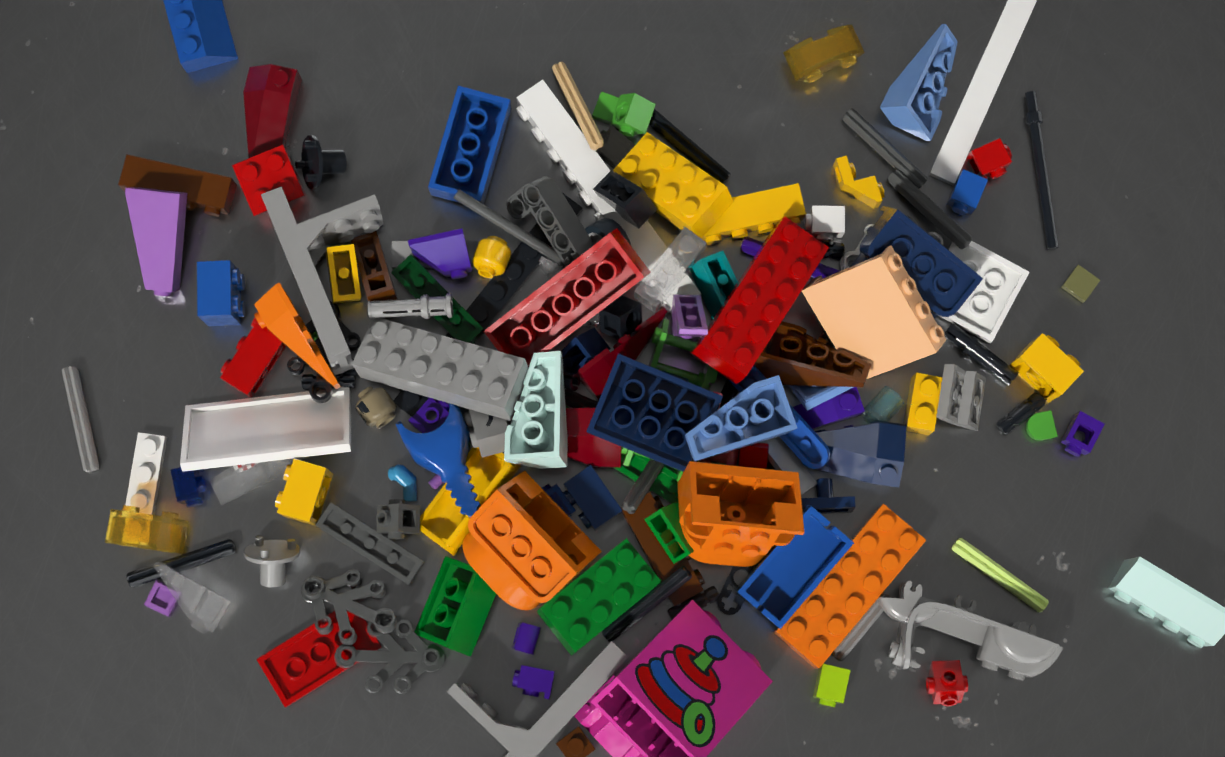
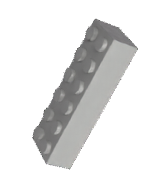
(441, 368)

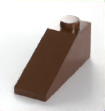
(373, 268)

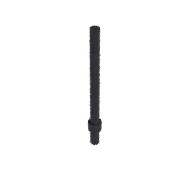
(1034, 120)

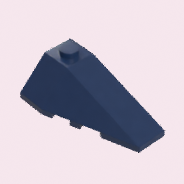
(867, 452)

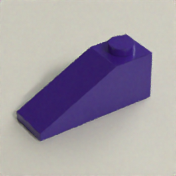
(835, 410)

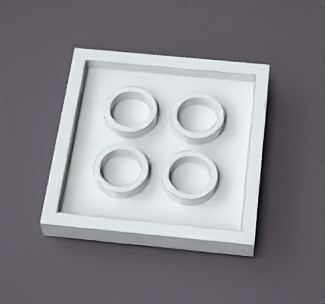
(993, 297)

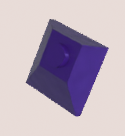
(444, 253)

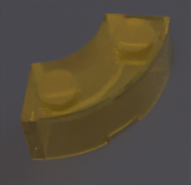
(813, 58)
(147, 531)

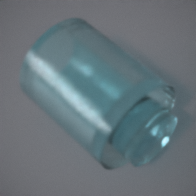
(883, 406)

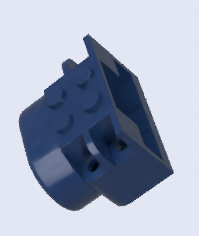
(938, 273)

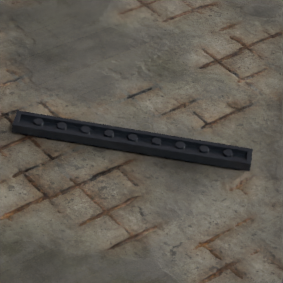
(494, 298)

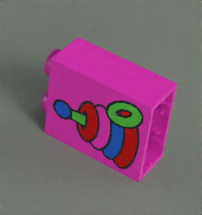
(683, 688)

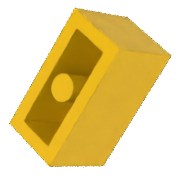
(343, 273)
(922, 403)

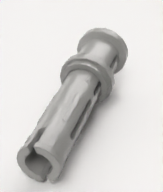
(425, 306)

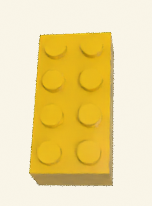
(675, 185)

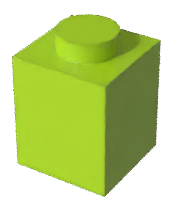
(831, 685)

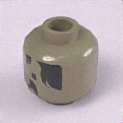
(375, 407)

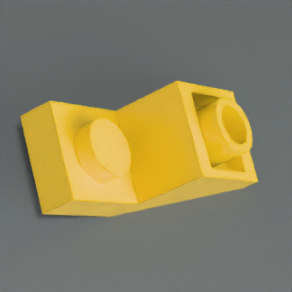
(864, 190)

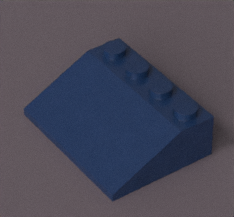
(651, 412)

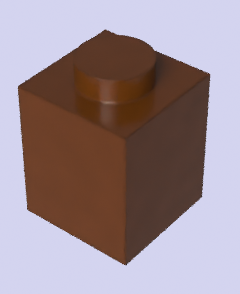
(576, 744)

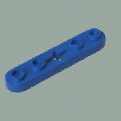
(801, 441)

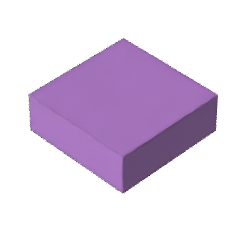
(161, 599)

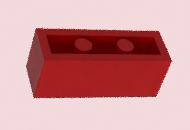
(253, 360)

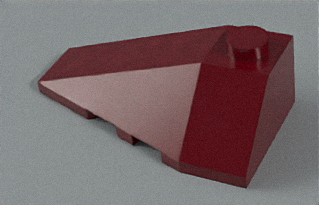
(596, 371)
(587, 447)

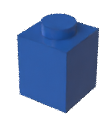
(966, 192)

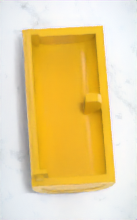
(443, 519)

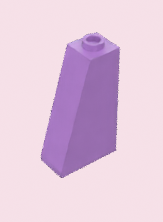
(158, 235)

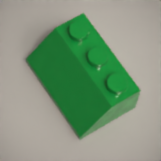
(456, 607)

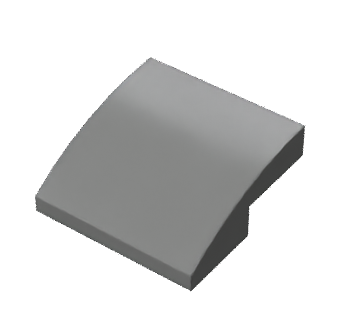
(961, 397)

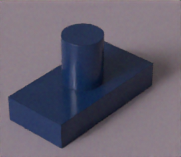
(826, 501)

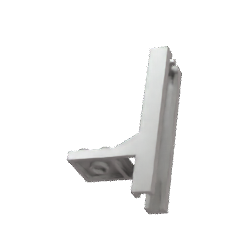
(305, 250)
(530, 742)

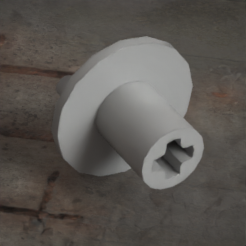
(272, 558)

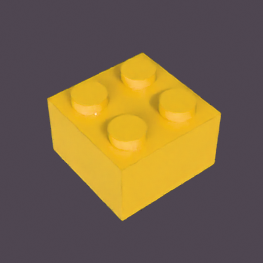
(1047, 367)
(304, 492)

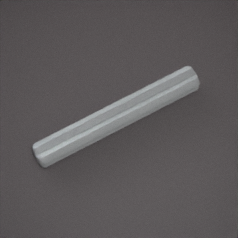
(80, 419)

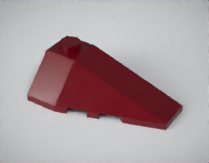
(269, 106)

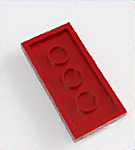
(308, 658)

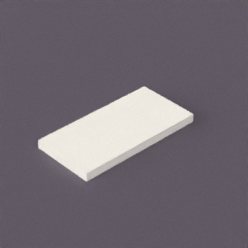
(265, 429)

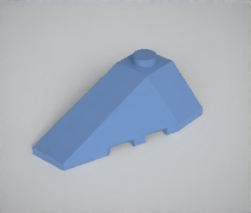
(917, 92)
(747, 419)

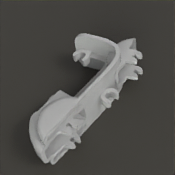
(1000, 646)

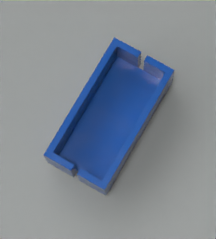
(794, 570)

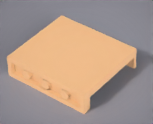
(876, 313)

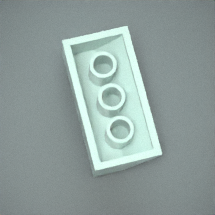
(1170, 601)

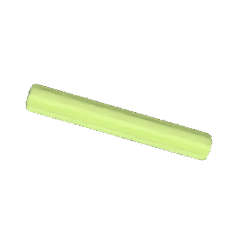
(1000, 575)

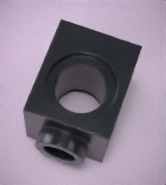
(620, 317)

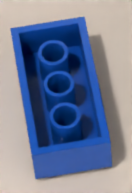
(470, 145)

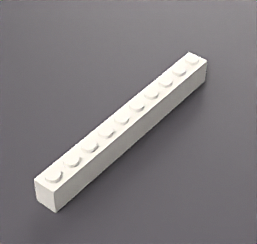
(586, 170)

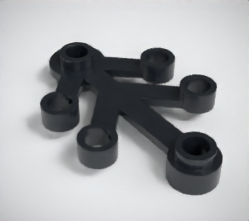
(321, 383)

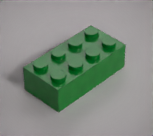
(598, 596)

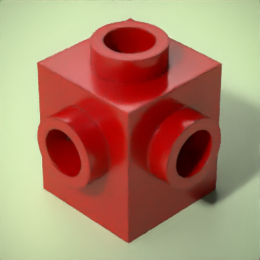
(946, 682)

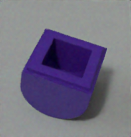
(526, 638)

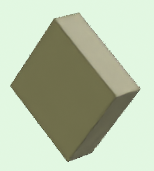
(1080, 283)

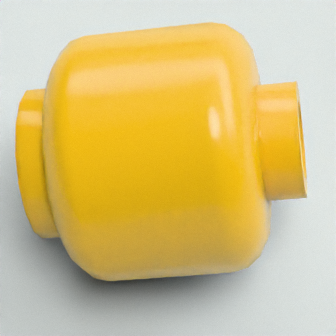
(491, 256)

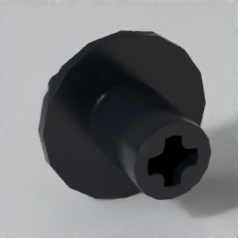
(317, 162)

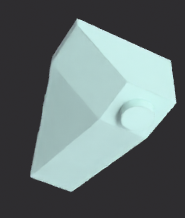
(539, 423)

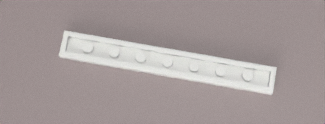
(981, 90)

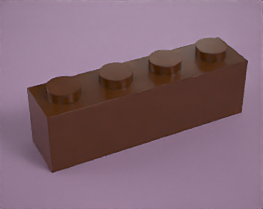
(203, 189)
(656, 555)

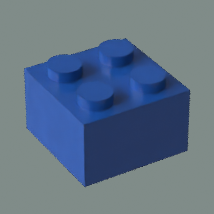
(220, 293)

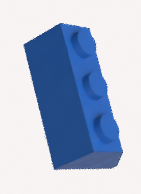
(200, 33)

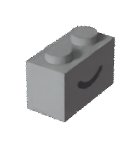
(487, 433)

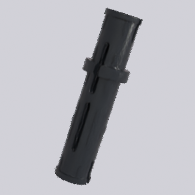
(971, 346)

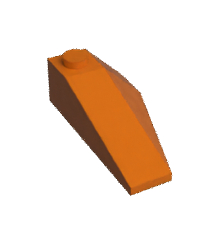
(284, 322)

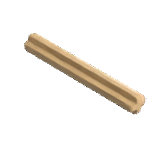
(577, 105)

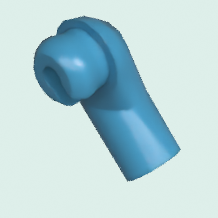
(406, 479)

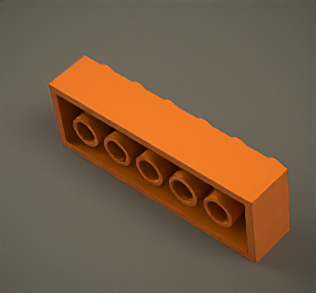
(851, 587)

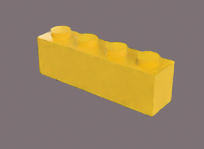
(758, 212)

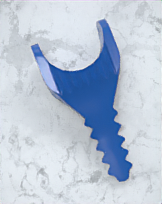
(445, 454)

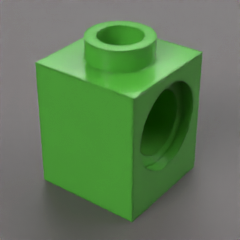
(632, 114)

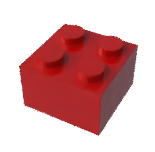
(266, 173)

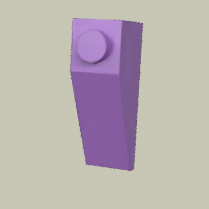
(688, 317)

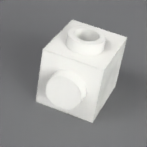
(826, 222)

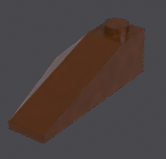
(809, 361)

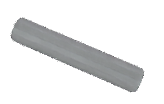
(859, 630)

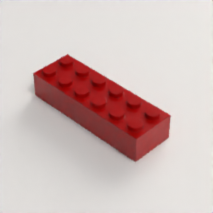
(569, 298)
(760, 300)

